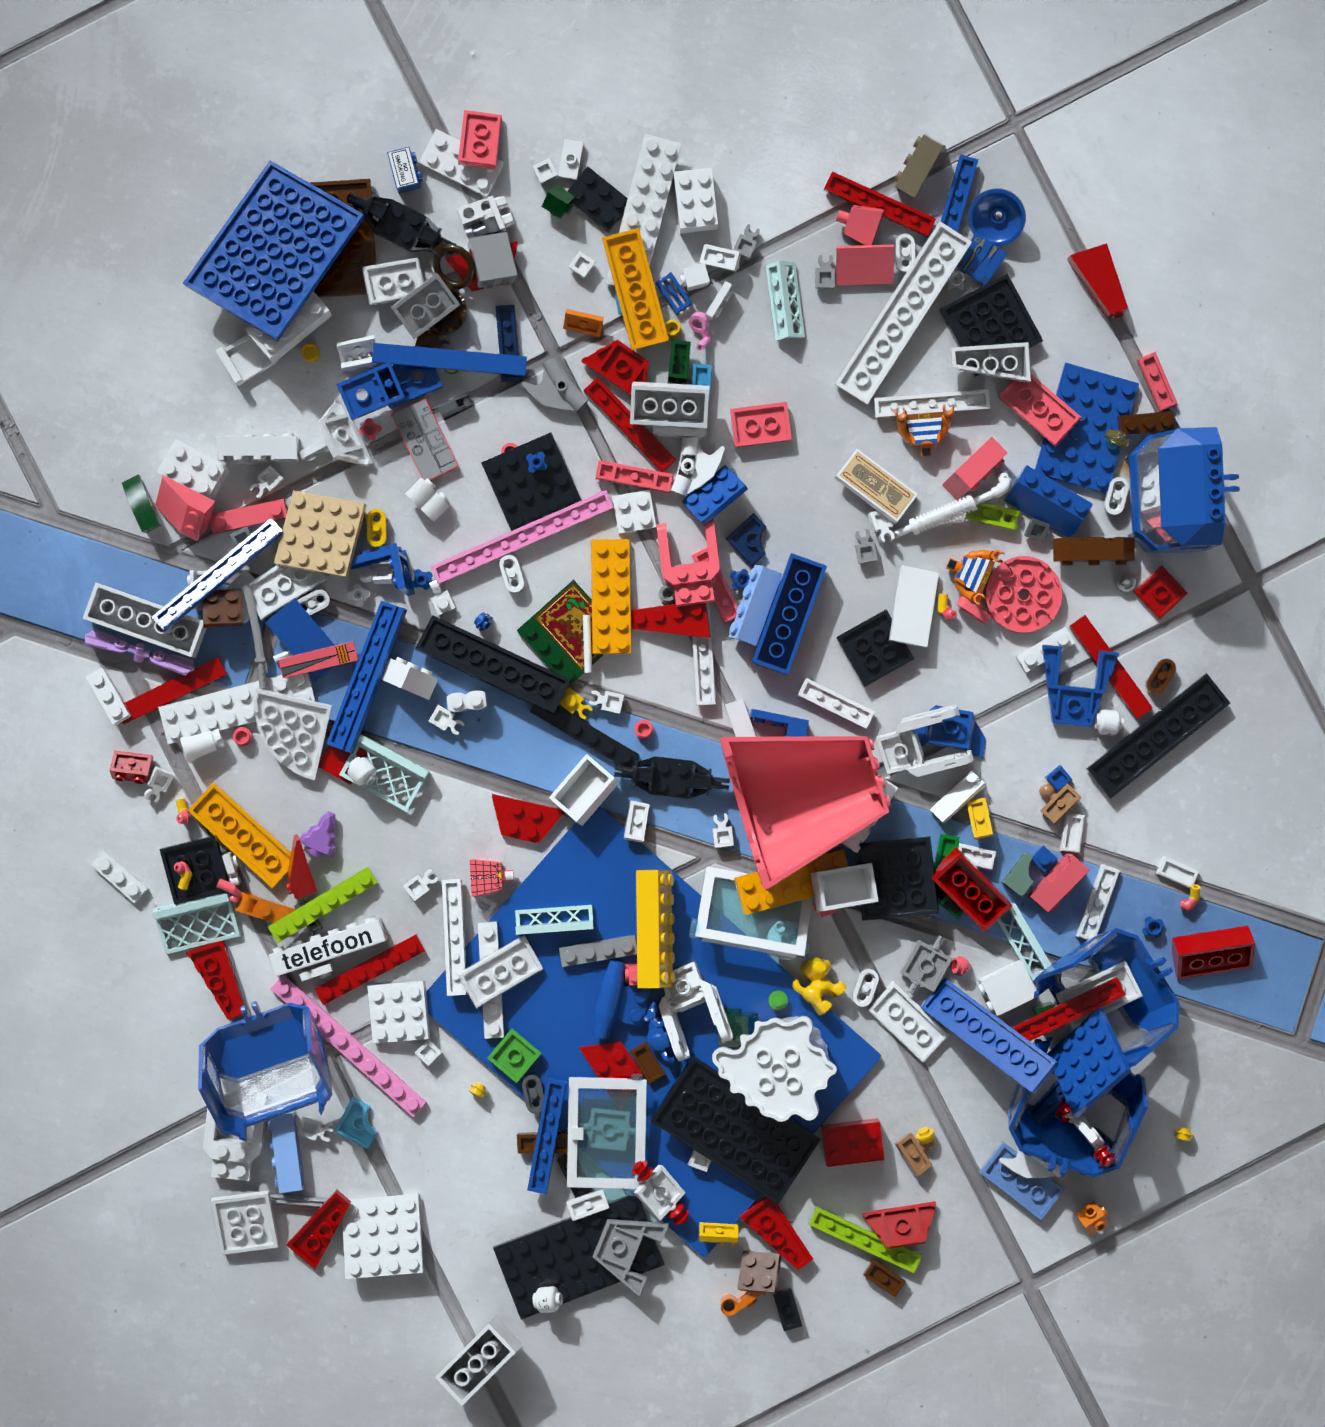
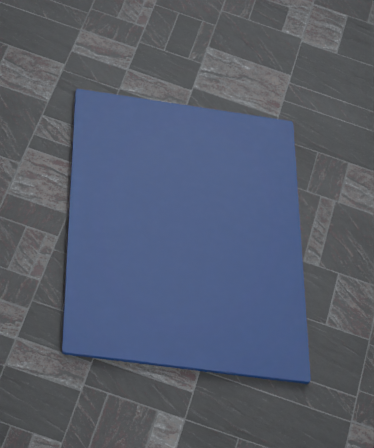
(559, 1002)

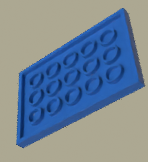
(1084, 453)

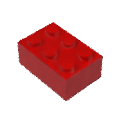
(852, 1142)

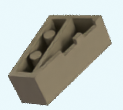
(918, 165)

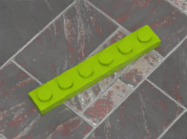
(322, 904)
(863, 1239)

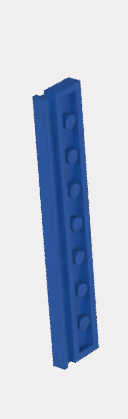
(366, 677)

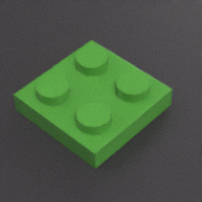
(514, 1055)

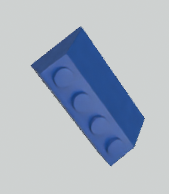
(1048, 501)

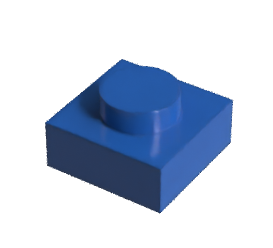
(1043, 858)

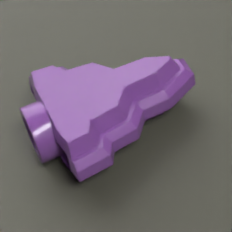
(321, 837)

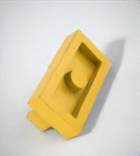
(979, 818)
(718, 1233)

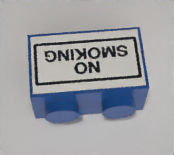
(404, 170)

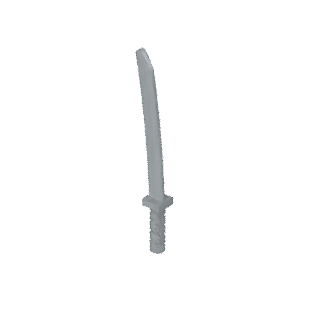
(260, 659)

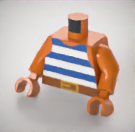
(924, 428)
(973, 573)

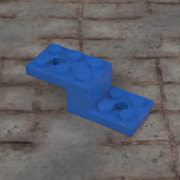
(386, 387)
(794, 726)

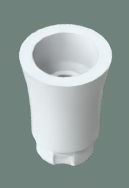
(202, 744)

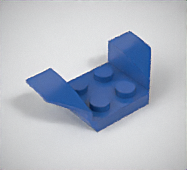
(955, 732)

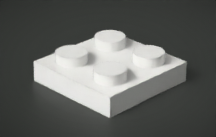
(634, 512)

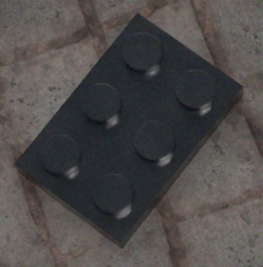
(598, 199)

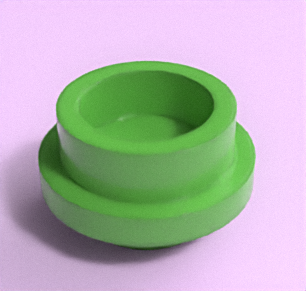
(778, 1000)

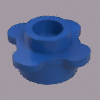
(541, 464)
(744, 578)
(417, 580)
(483, 621)
(1156, 932)

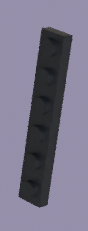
(588, 735)

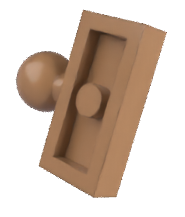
(1059, 803)
(914, 1153)

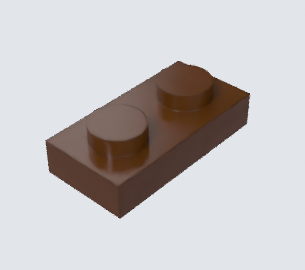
(884, 1277)

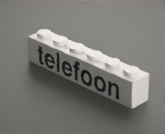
(328, 946)

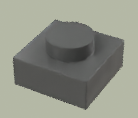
(1037, 530)

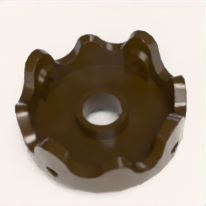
(453, 320)

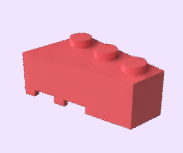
(975, 468)
(1058, 882)

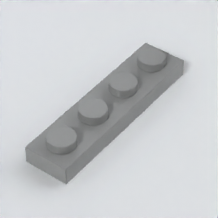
(598, 950)

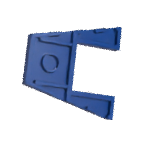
(1070, 703)

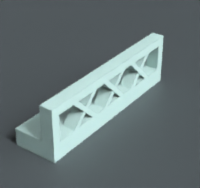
(781, 300)
(554, 927)
(1029, 937)

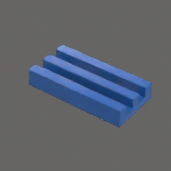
(682, 306)

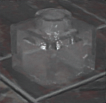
(477, 907)

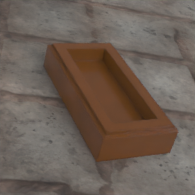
(647, 1062)

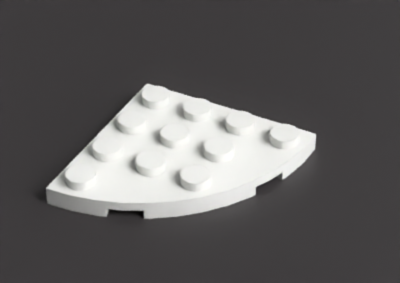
(292, 729)

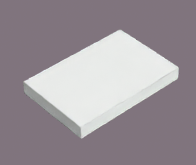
(391, 280)

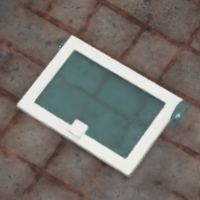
(771, 931)
(606, 1131)

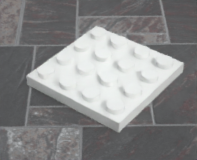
(382, 1236)

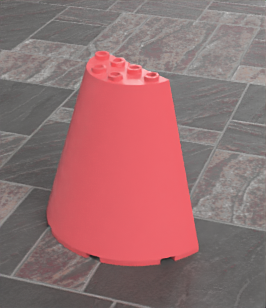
(802, 796)

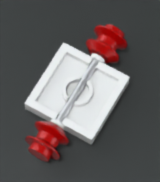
(1091, 1135)
(659, 1192)

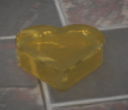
(1117, 437)

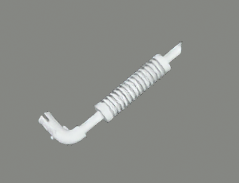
(955, 509)

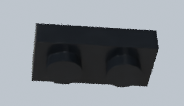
(787, 1309)

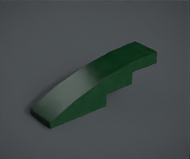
(679, 362)

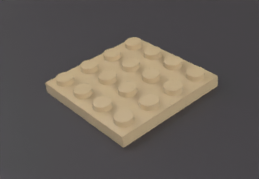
(320, 534)

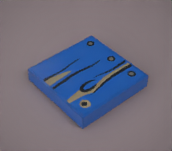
(981, 259)

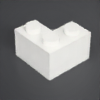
(409, 677)

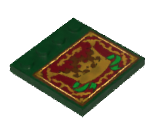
(558, 631)

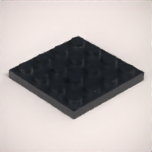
(991, 317)
(530, 495)
(902, 878)

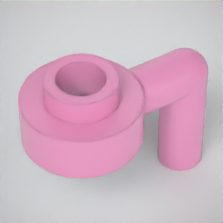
(700, 327)

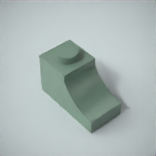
(1018, 876)

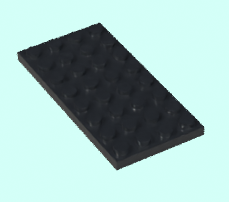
(732, 1134)
(564, 1258)

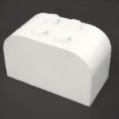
(479, 1361)

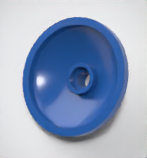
(997, 230)

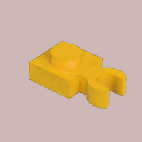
(572, 702)

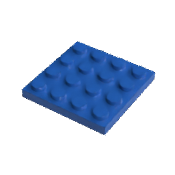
(1089, 1062)

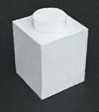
(695, 277)

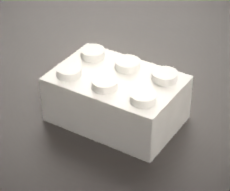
(695, 200)
(193, 469)
(584, 790)
(844, 887)

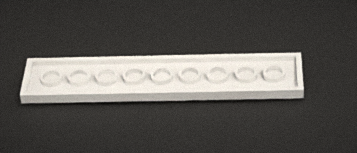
(903, 313)

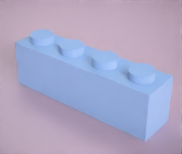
(755, 605)
(286, 1153)

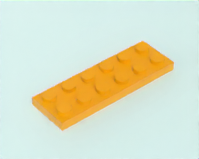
(635, 289)
(610, 596)
(242, 834)
(789, 890)

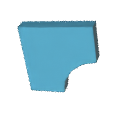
(355, 1124)

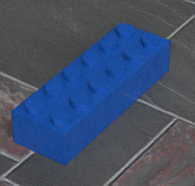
(789, 614)

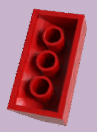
(971, 889)
(1213, 952)

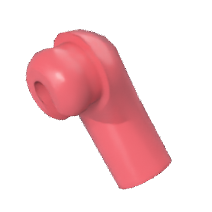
(231, 888)

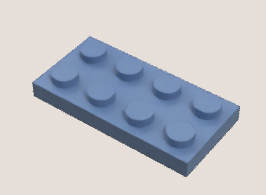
(1032, 1193)

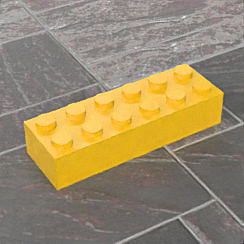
(654, 928)

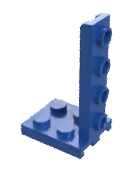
(398, 562)

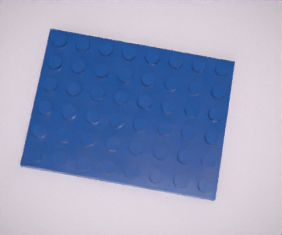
(274, 250)

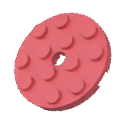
(1039, 582)

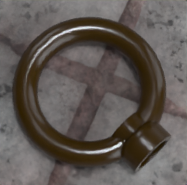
(441, 250)

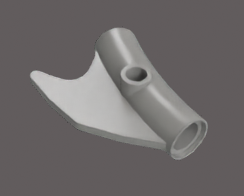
(550, 394)

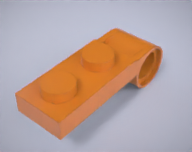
(262, 908)
(746, 1299)

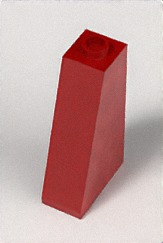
(1100, 278)

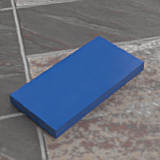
(299, 632)

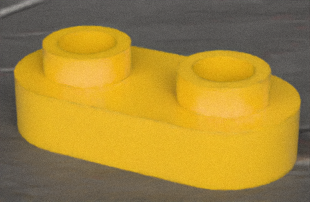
(376, 528)

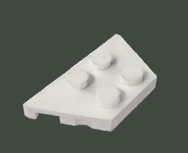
(343, 435)

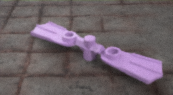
(171, 662)

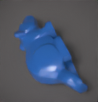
(657, 1034)

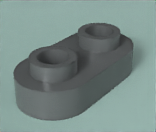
(533, 1093)

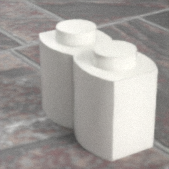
(428, 499)
(461, 702)

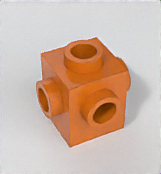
(1092, 1218)

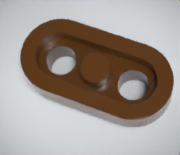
(1160, 676)

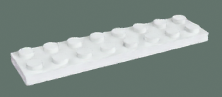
(649, 191)
(226, 707)

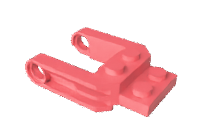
(695, 580)

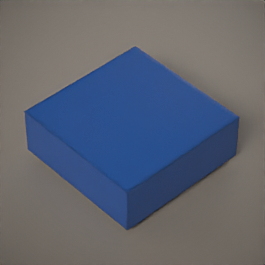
(1058, 778)

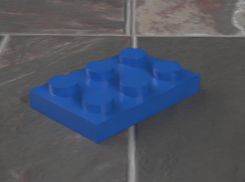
(714, 495)

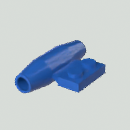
(618, 1001)

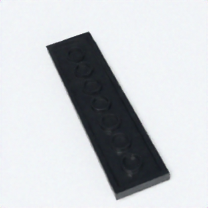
(493, 664)
(1158, 735)

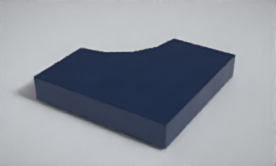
(747, 539)

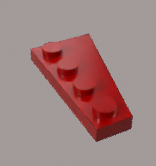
(682, 620)
(217, 971)
(773, 1226)
(315, 1235)

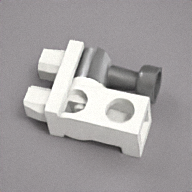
(488, 213)

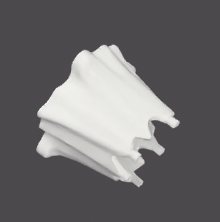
(778, 1067)

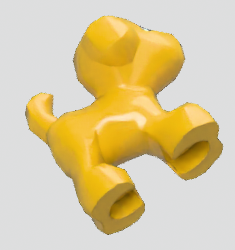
(817, 970)

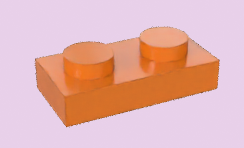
(583, 322)

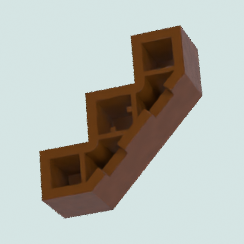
(1093, 550)

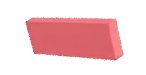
(1157, 382)

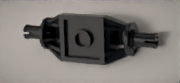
(399, 223)
(671, 777)

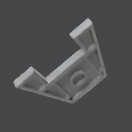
(619, 1246)

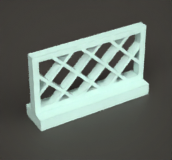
(396, 761)
(189, 907)

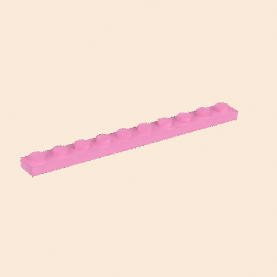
(522, 537)
(352, 1048)

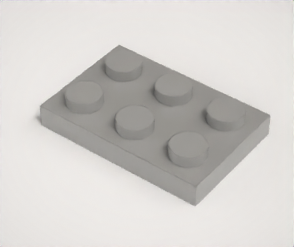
(425, 306)

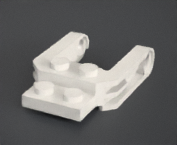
(903, 749)
(687, 993)
(232, 1156)

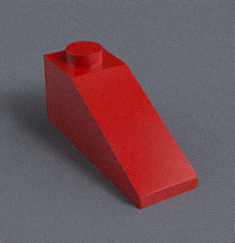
(299, 873)

